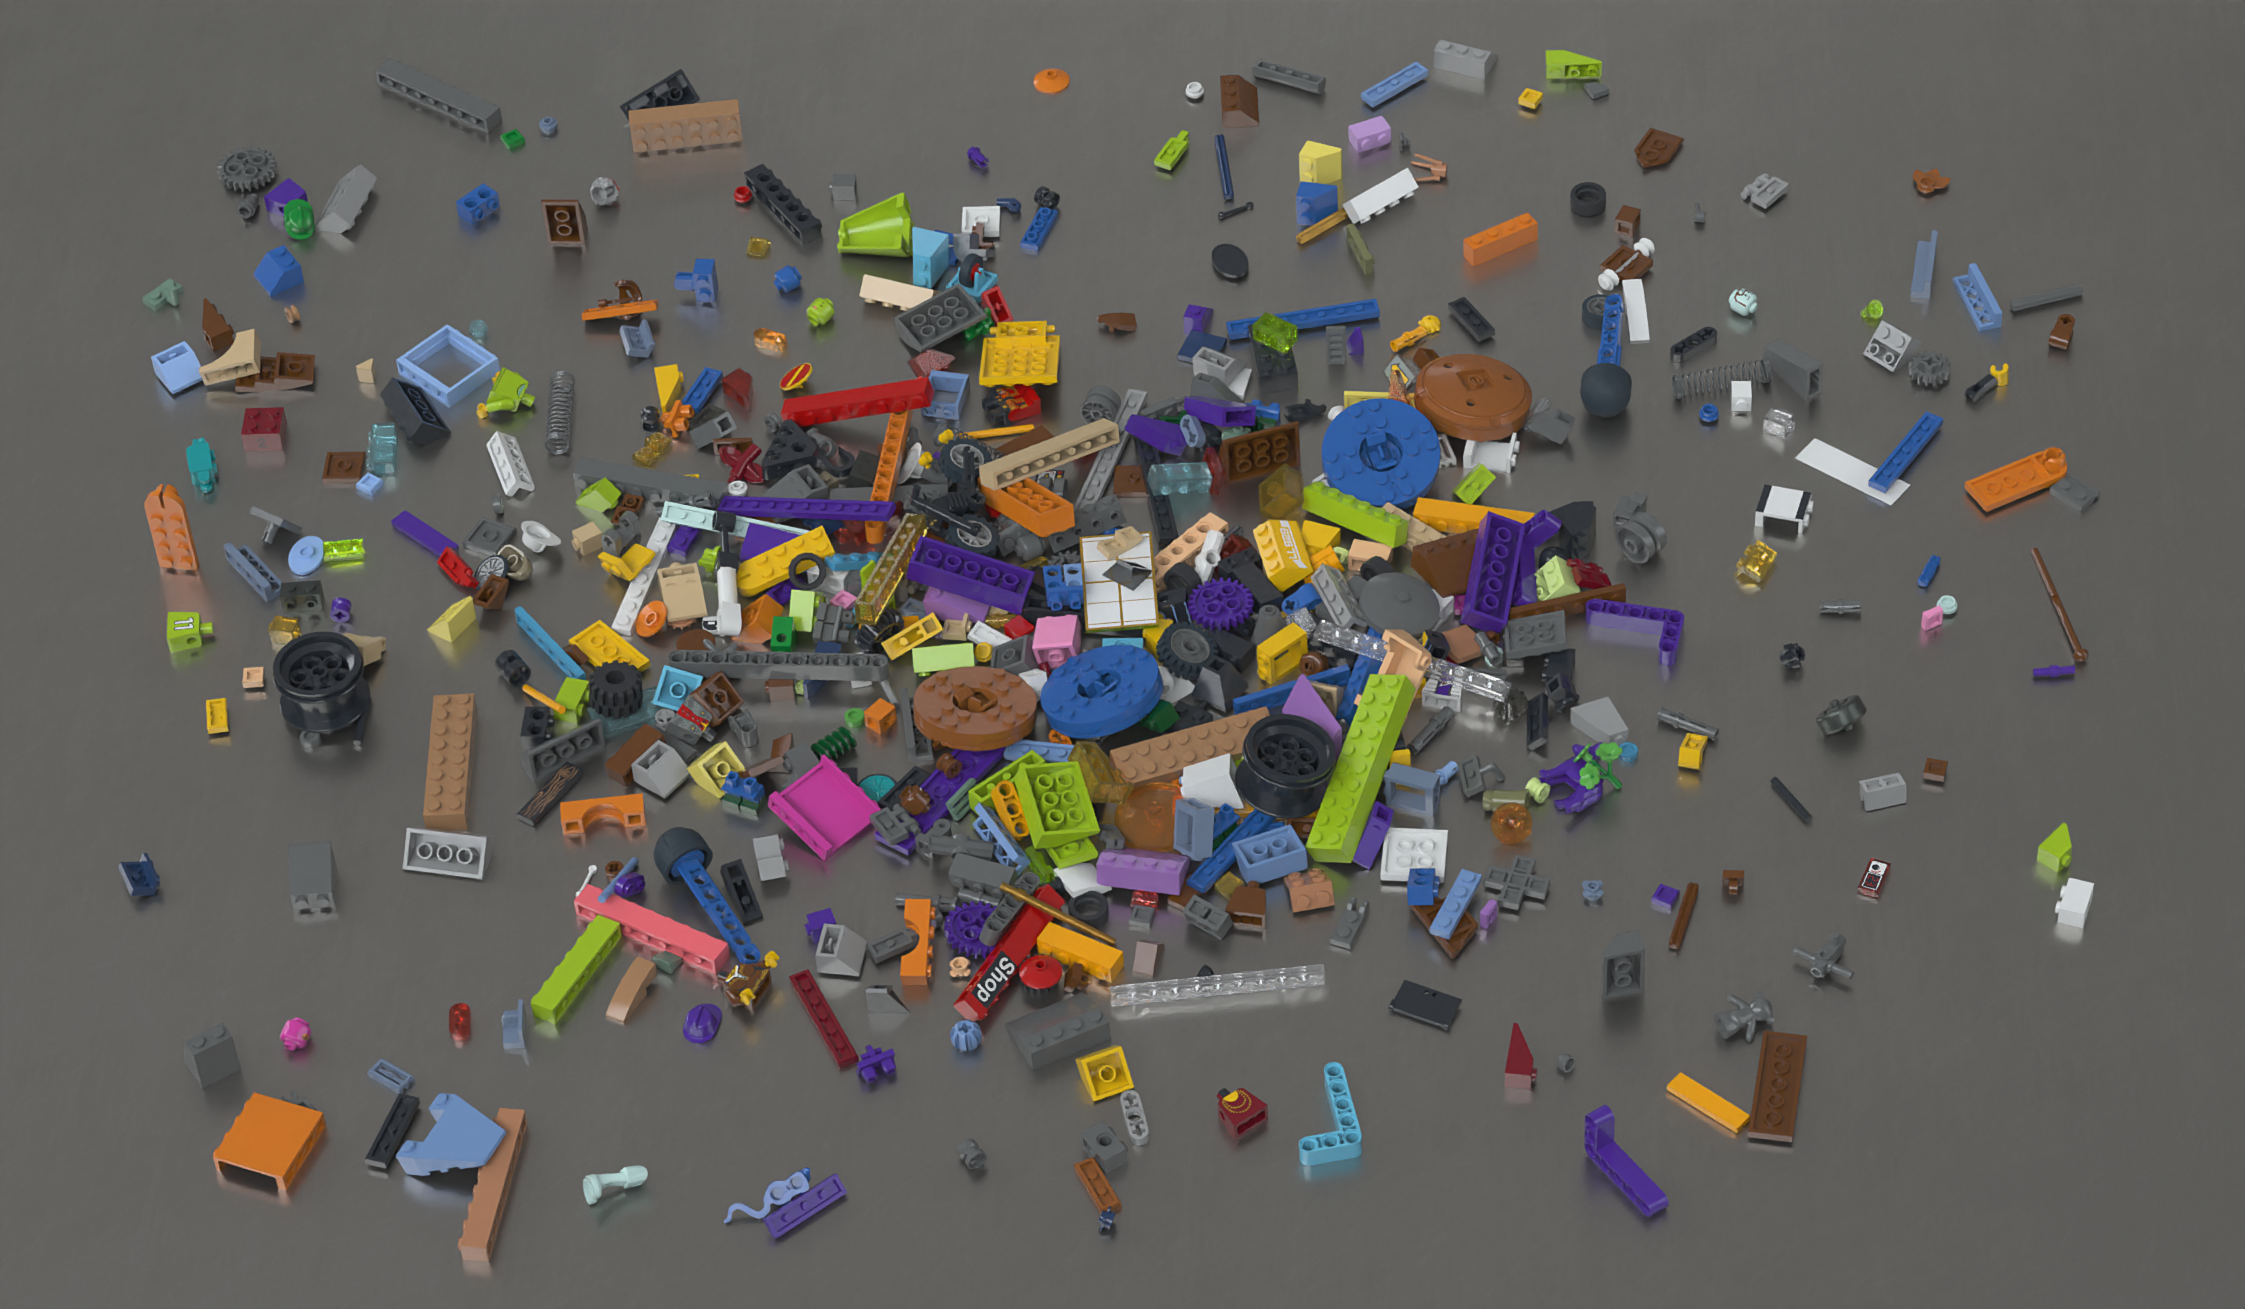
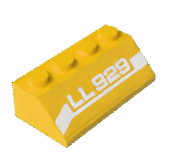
(1283, 552)

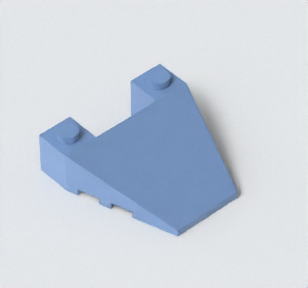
(458, 1139)

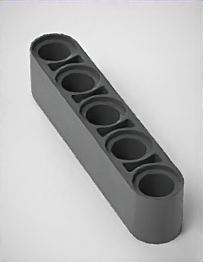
(1007, 911)

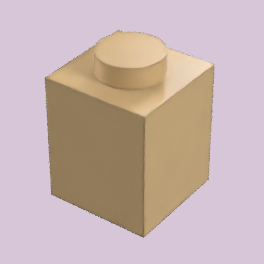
(587, 538)

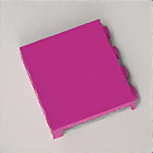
(824, 808)

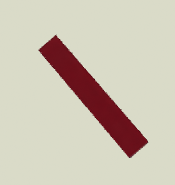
(823, 1019)

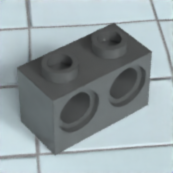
(1207, 917)

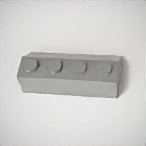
(346, 201)
(447, 852)

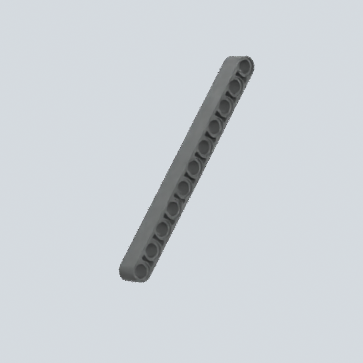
(782, 665)

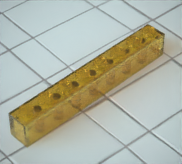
(889, 570)

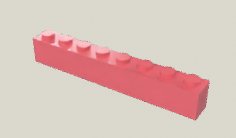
(655, 929)

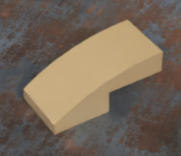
(1122, 542)

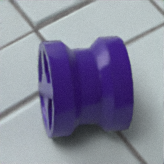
(340, 610)

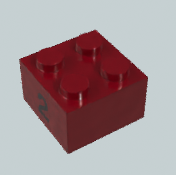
(264, 429)

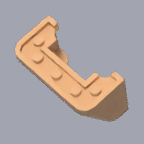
(1403, 657)

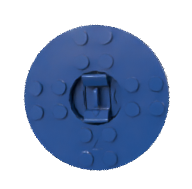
(1381, 453)
(1101, 691)

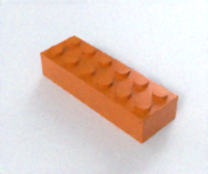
(1031, 506)

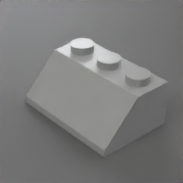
(1463, 59)

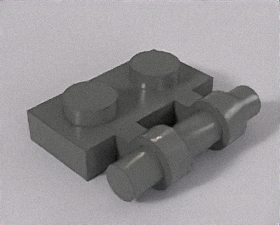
(889, 826)

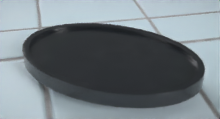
(1230, 260)

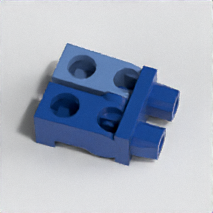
(1065, 592)

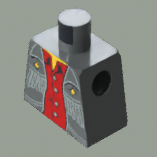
(691, 722)

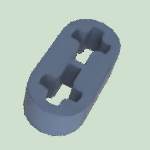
(1192, 431)

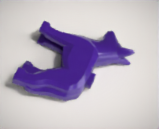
(1570, 773)

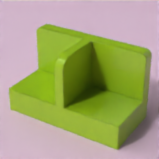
(1474, 484)

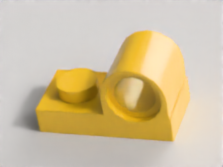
(1692, 751)

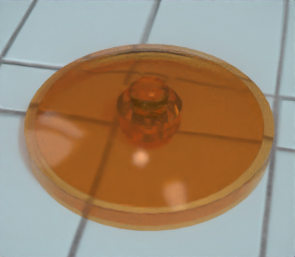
(1149, 816)

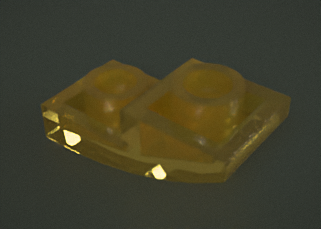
(653, 448)

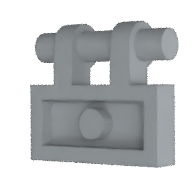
(1765, 191)

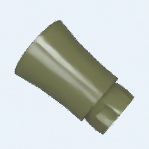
(1496, 798)

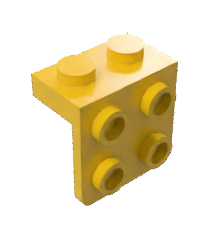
(629, 564)

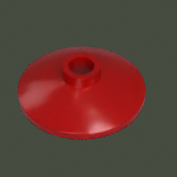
(1040, 972)

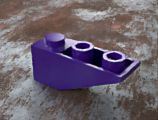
(1373, 834)

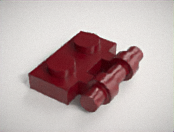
(1588, 574)

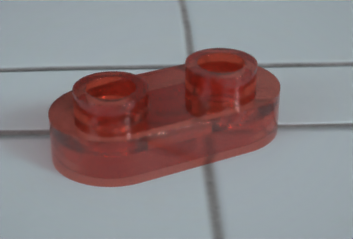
(460, 1021)

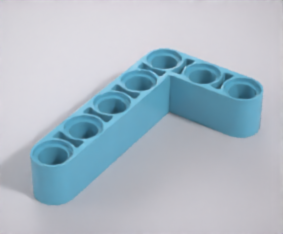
(1347, 1140)

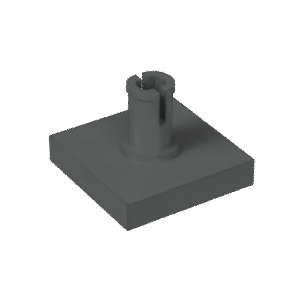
(274, 523)

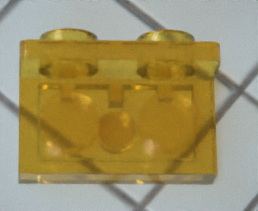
(1756, 561)

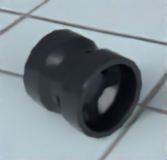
(1045, 197)
(650, 419)

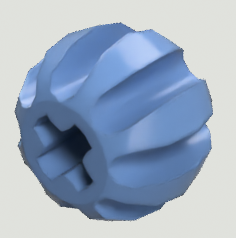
(966, 1035)

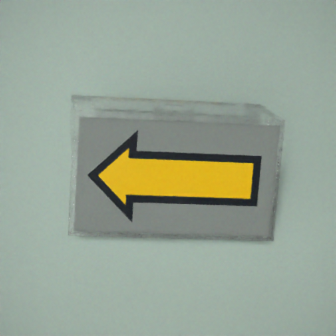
(1406, 367)

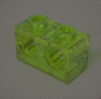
(1275, 332)

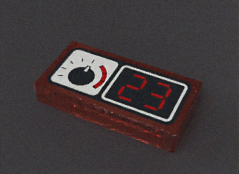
(1874, 877)

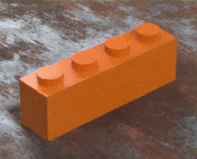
(1500, 239)

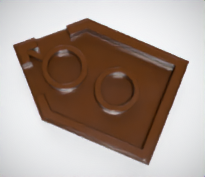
(1657, 147)

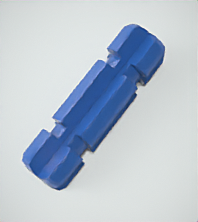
(1929, 571)

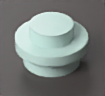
(1948, 604)

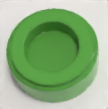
(854, 717)

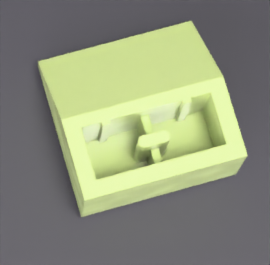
(1555, 580)

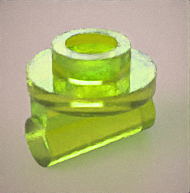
(1873, 310)

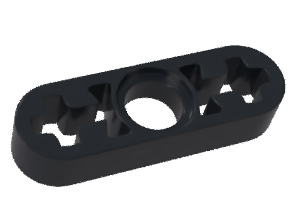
(1683, 351)

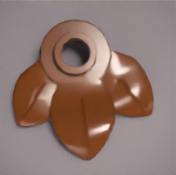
(1930, 180)

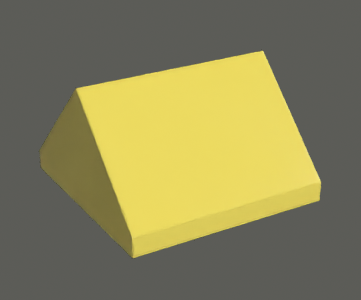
(454, 620)

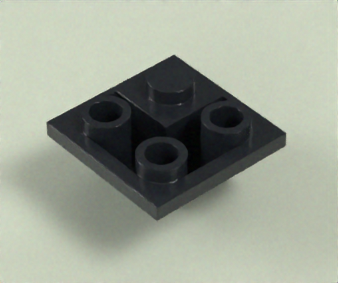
(1219, 684)

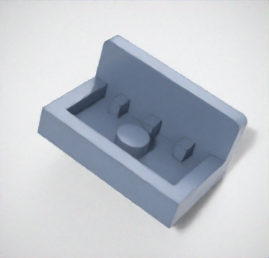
(637, 340)

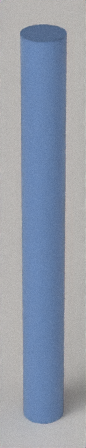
(610, 888)

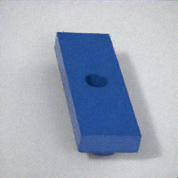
(1039, 229)

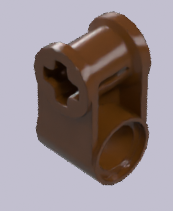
(2062, 332)

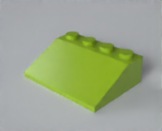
(1055, 803)

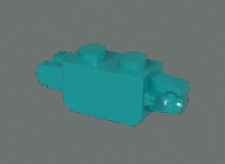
(201, 464)

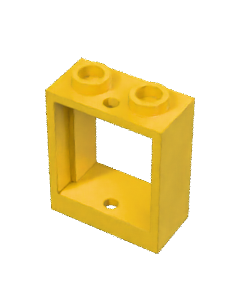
(1290, 638)

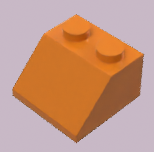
(758, 620)

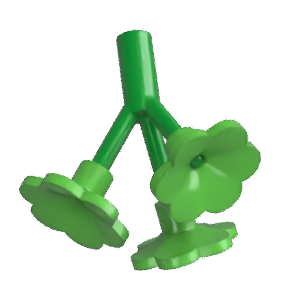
(1590, 774)

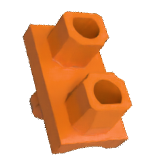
(677, 418)

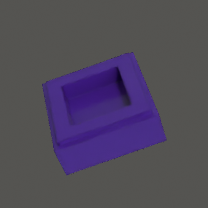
(1665, 896)

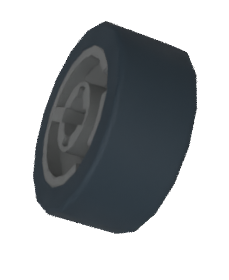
(1594, 310)

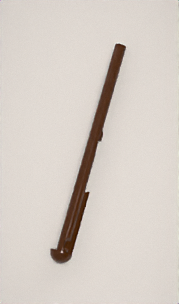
(2080, 654)

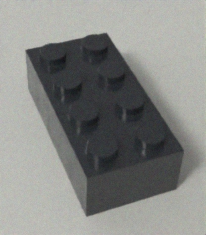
(1272, 368)

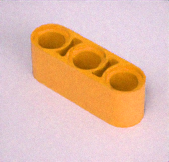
(1012, 801)

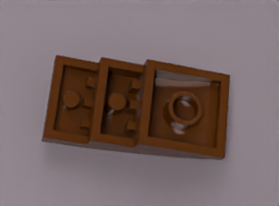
(279, 373)

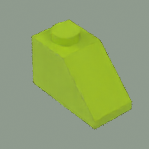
(599, 496)
(2056, 849)

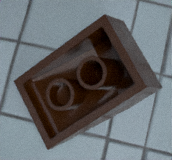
(564, 221)

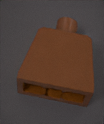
(1248, 906)

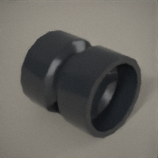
(512, 668)

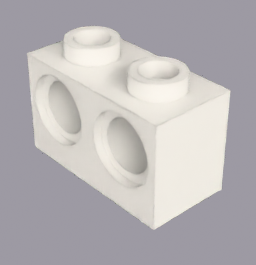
(833, 582)

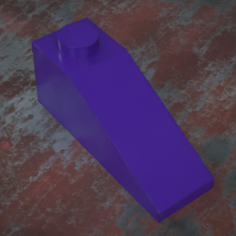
(1159, 434)

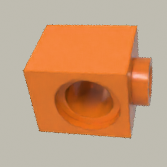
(880, 716)

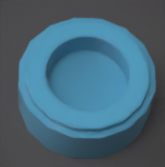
(1629, 753)

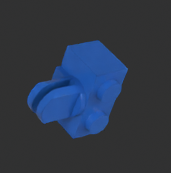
(702, 280)

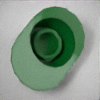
(299, 219)

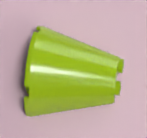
(879, 230)

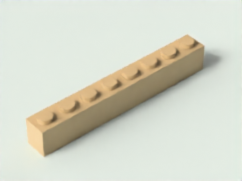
(1049, 454)

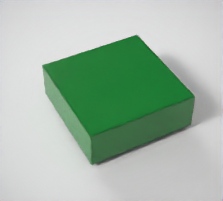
(512, 139)

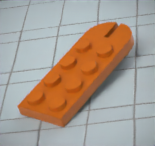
(2018, 478)
(171, 529)

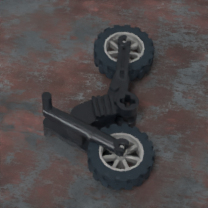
(957, 507)

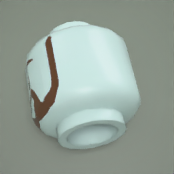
(1743, 301)

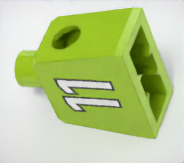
(186, 630)

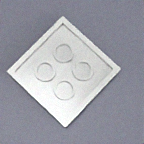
(1413, 849)

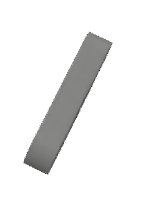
(1137, 1109)

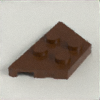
(1463, 933)

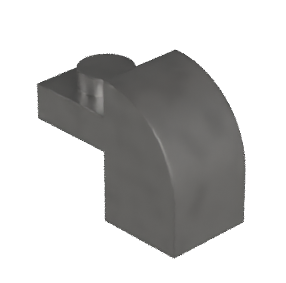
(969, 243)

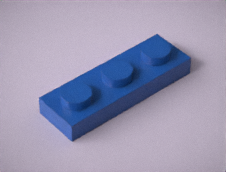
(702, 389)

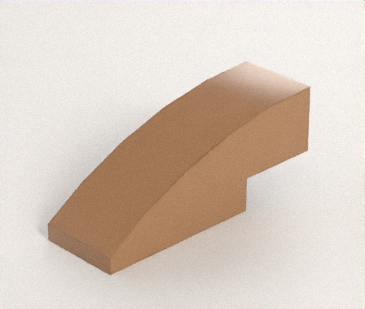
(631, 989)

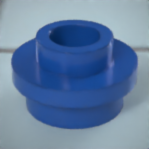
(1709, 412)

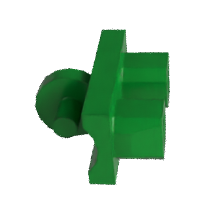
(980, 327)

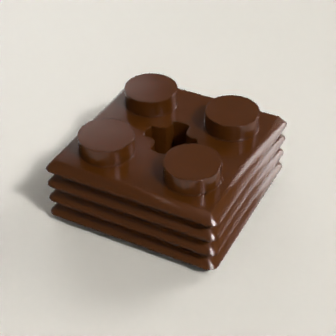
(728, 697)

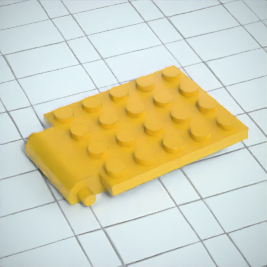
(1020, 354)

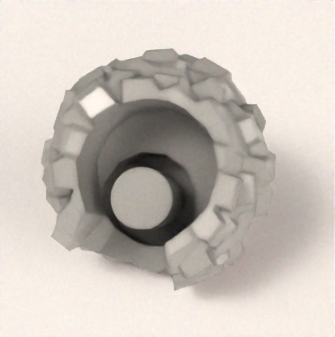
(604, 191)

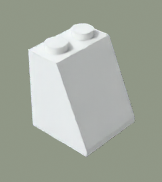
(1212, 782)

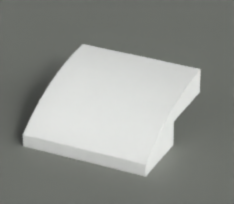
(1080, 879)

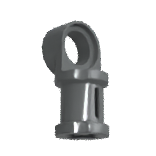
(822, 442)

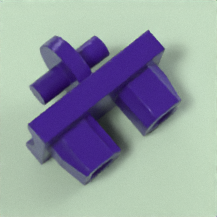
(873, 1060)

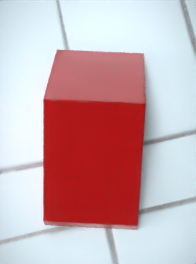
(995, 301)

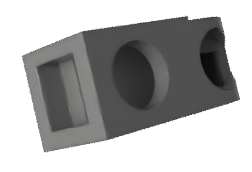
(940, 827)

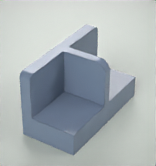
(514, 1027)

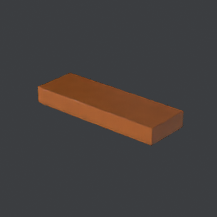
(1097, 1185)

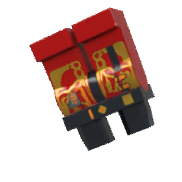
(1012, 403)

